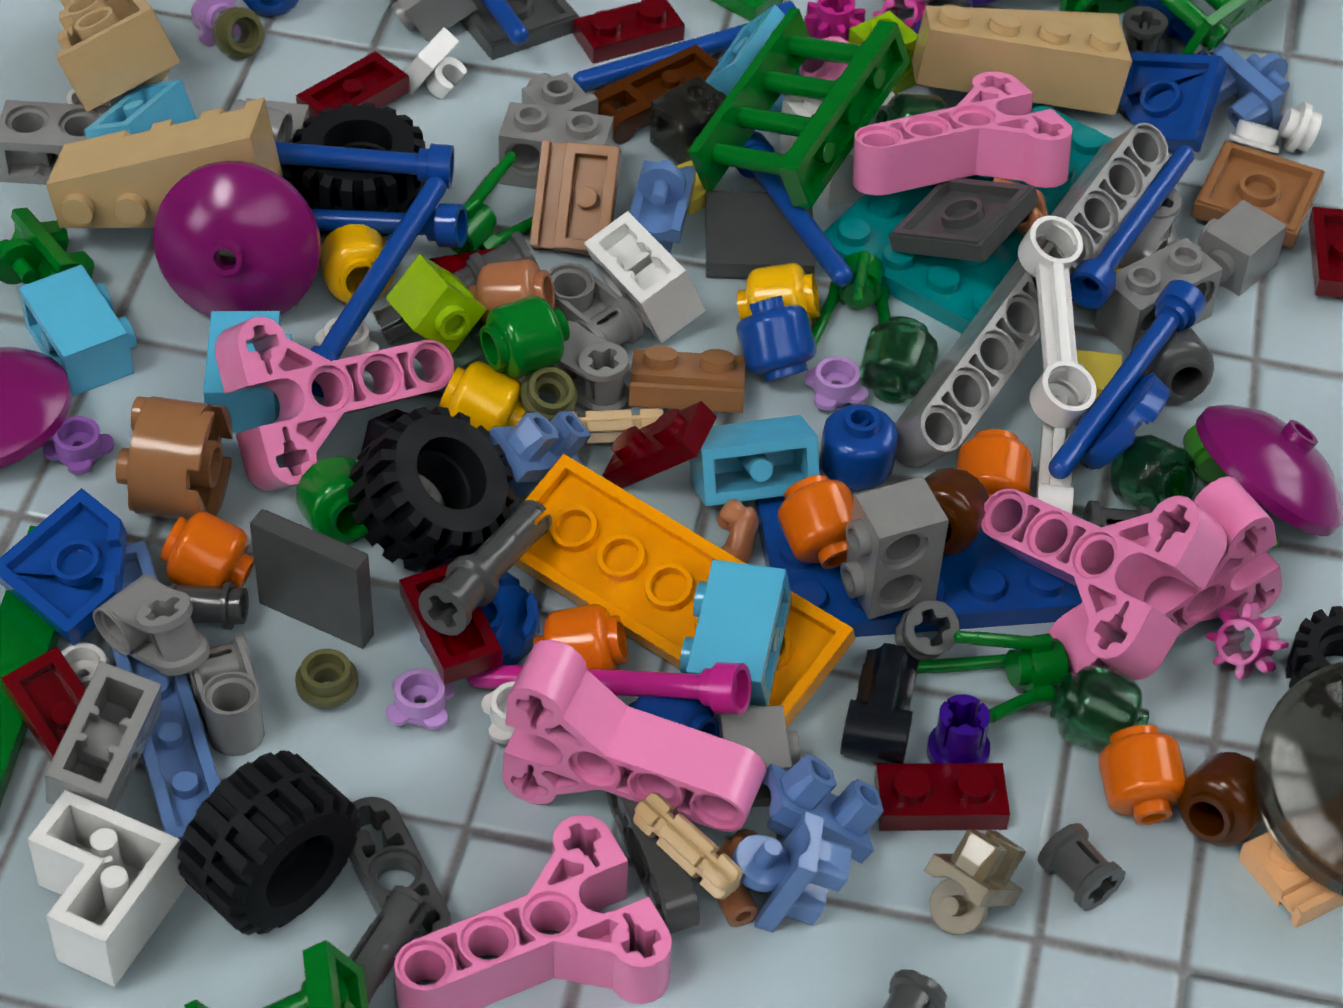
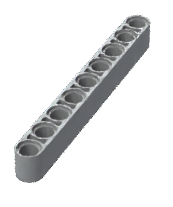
(1009, 319)

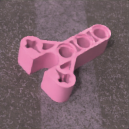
(982, 136)
(289, 373)
(1170, 541)
(1241, 576)
(584, 738)
(608, 950)

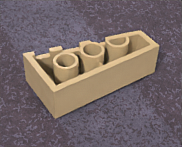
(111, 48)
(1058, 55)
(125, 176)

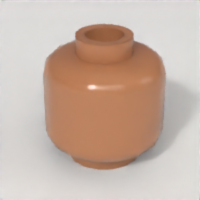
(510, 281)

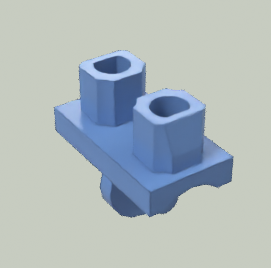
(1255, 84)
(663, 200)
(537, 445)
(808, 789)
(794, 872)

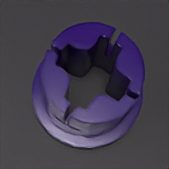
(960, 732)

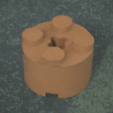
(175, 457)

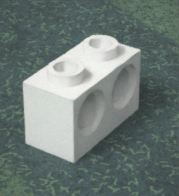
(646, 275)

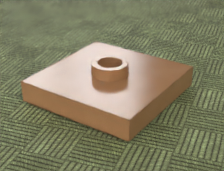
(1265, 181)

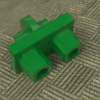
(37, 250)

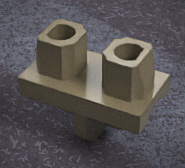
(975, 880)

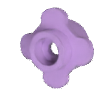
(204, 15)
(836, 383)
(420, 686)

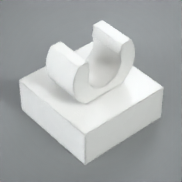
(434, 63)

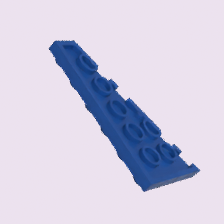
(980, 584)

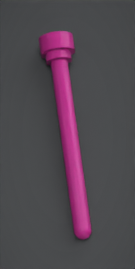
(722, 687)

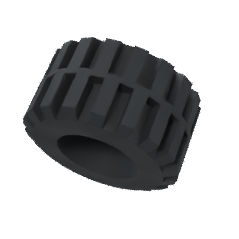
(353, 189)
(459, 465)
(268, 842)

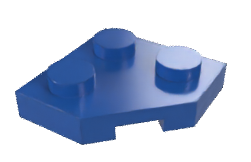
(1173, 94)
(68, 565)

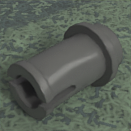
(217, 604)

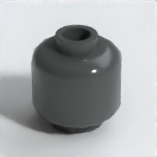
(1183, 366)

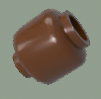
(963, 502)
(1221, 800)

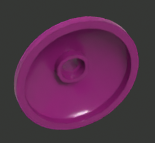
(252, 216)
(32, 401)
(1274, 465)

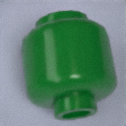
(524, 336)
(325, 501)

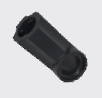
(880, 716)

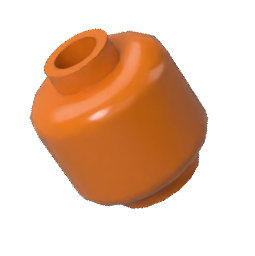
(997, 460)
(816, 520)
(207, 552)
(591, 633)
(1142, 773)

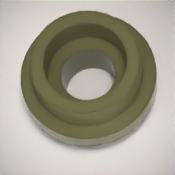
(251, 32)
(552, 381)
(331, 667)

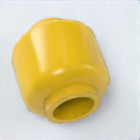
(348, 257)
(780, 280)
(484, 396)

